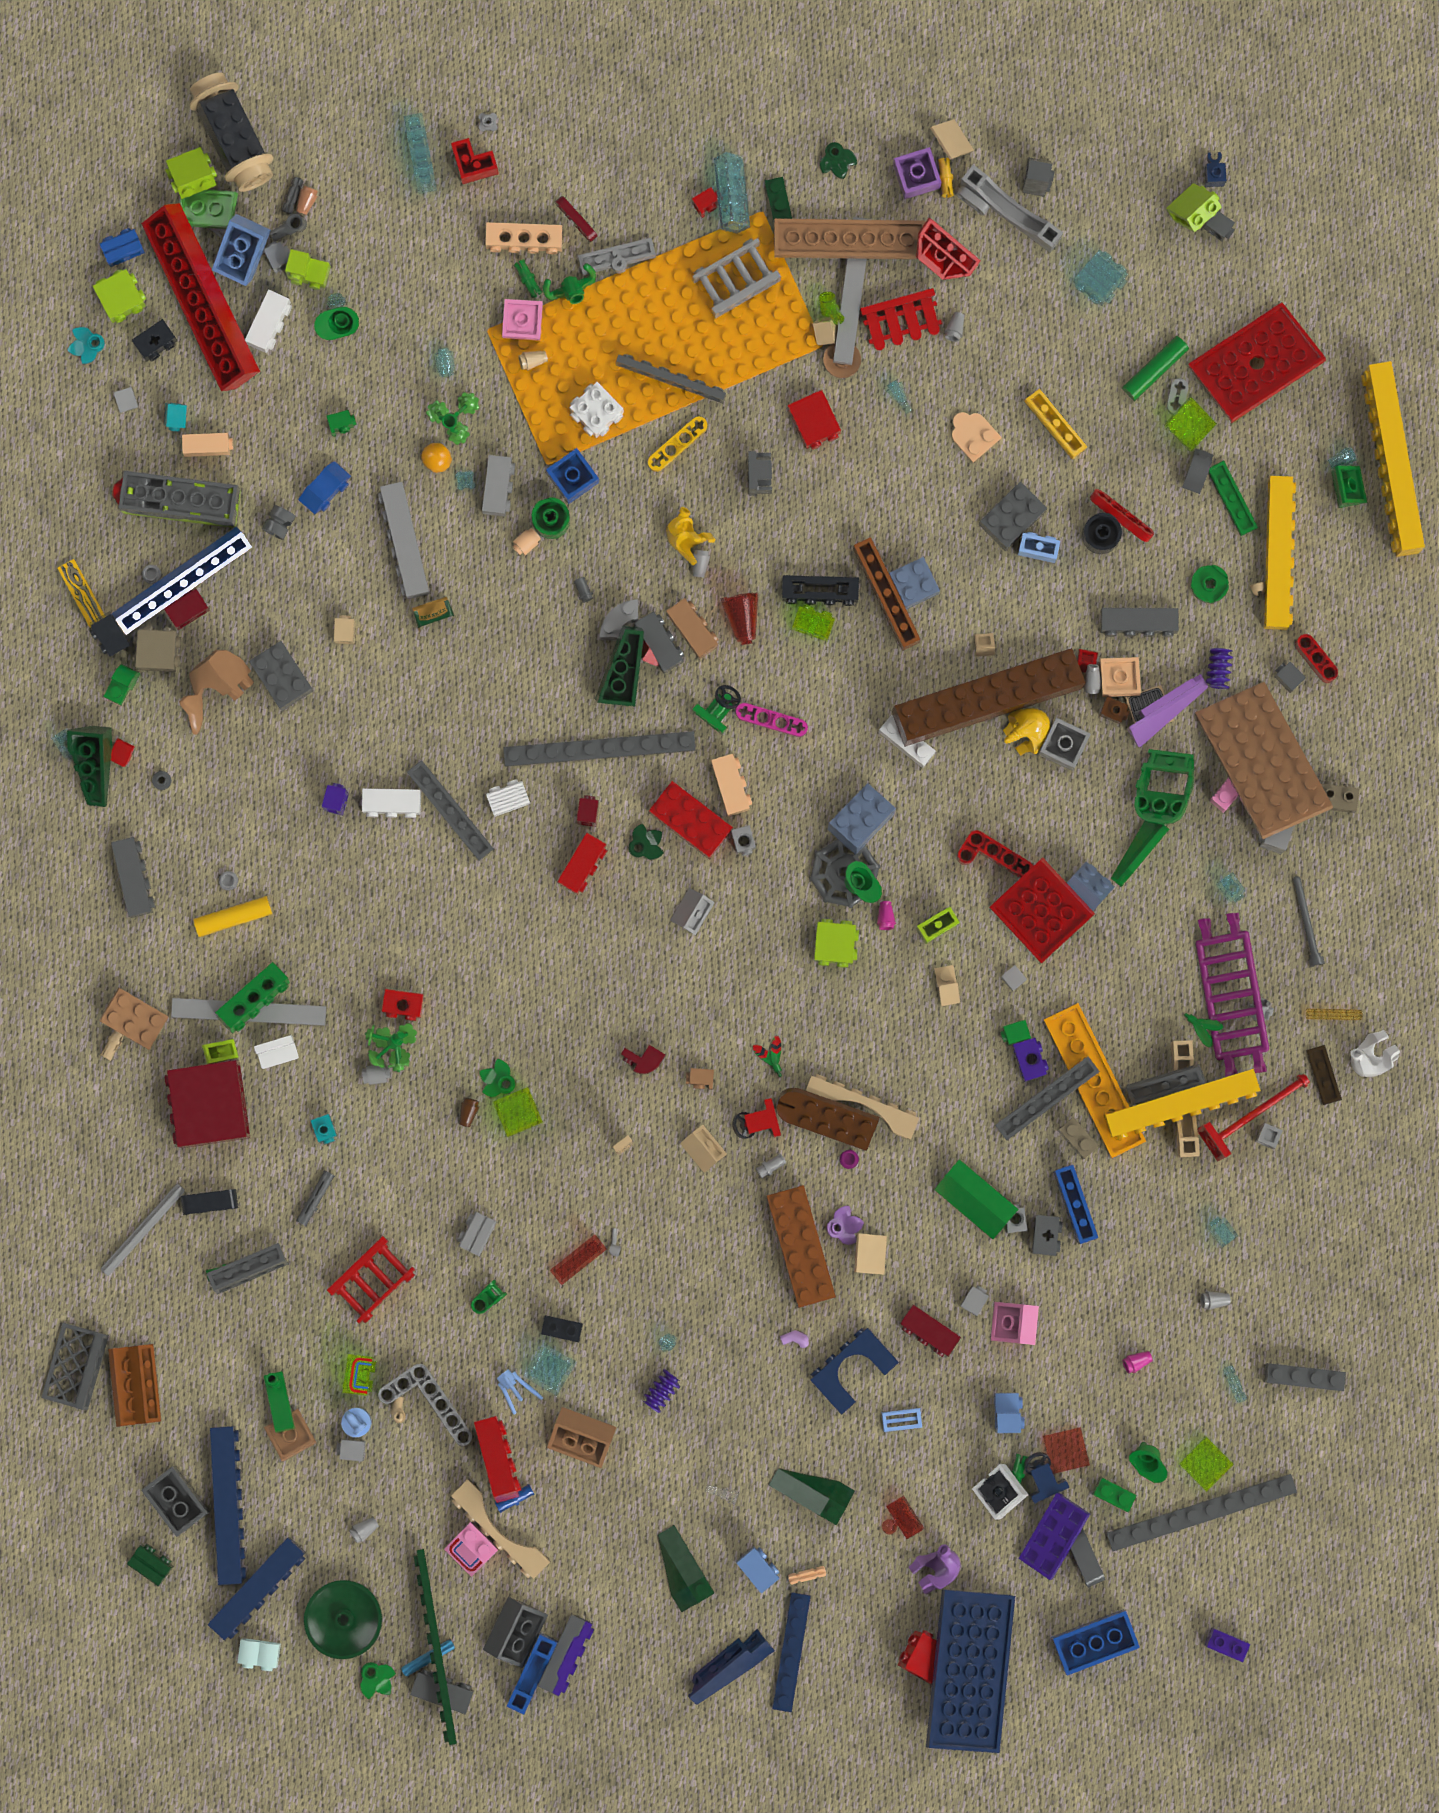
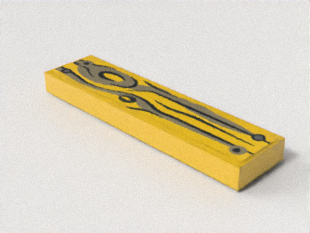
(80, 591)

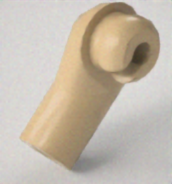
(397, 1411)

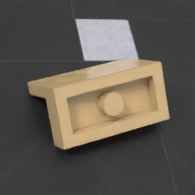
(703, 1148)

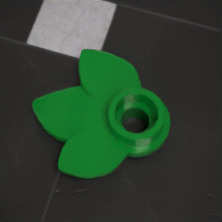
(495, 1078)
(378, 1682)

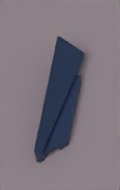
(729, 1665)

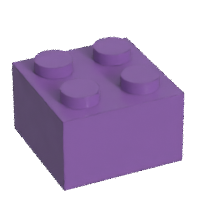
(917, 173)

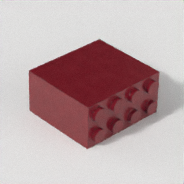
(207, 1104)

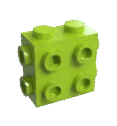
(191, 173)
(1194, 207)
(120, 295)
(835, 943)

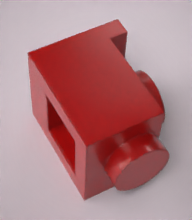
(705, 202)

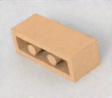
(731, 784)

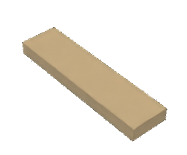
(623, 1145)

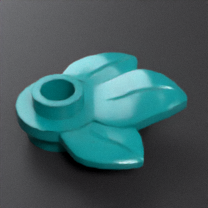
(83, 344)

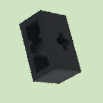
(162, 334)
(562, 1328)

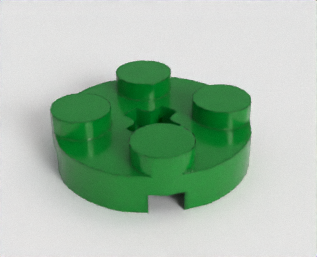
(1207, 573)

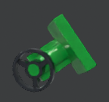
(718, 708)

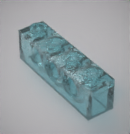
(420, 153)

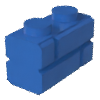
(121, 247)

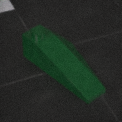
(92, 758)
(684, 1575)

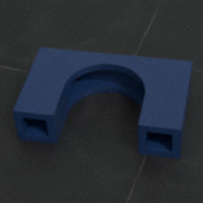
(827, 1378)

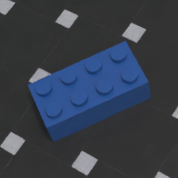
(1095, 1642)

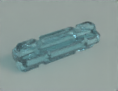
(1235, 1384)

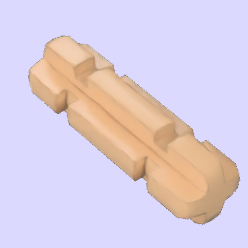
(807, 1575)

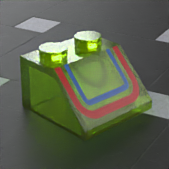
(358, 1374)

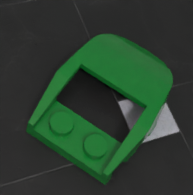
(1162, 806)

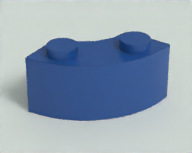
(324, 488)

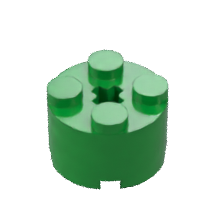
(554, 528)

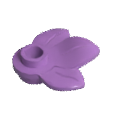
(847, 1225)

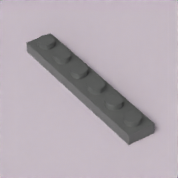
(663, 374)
(450, 810)
(1047, 1098)

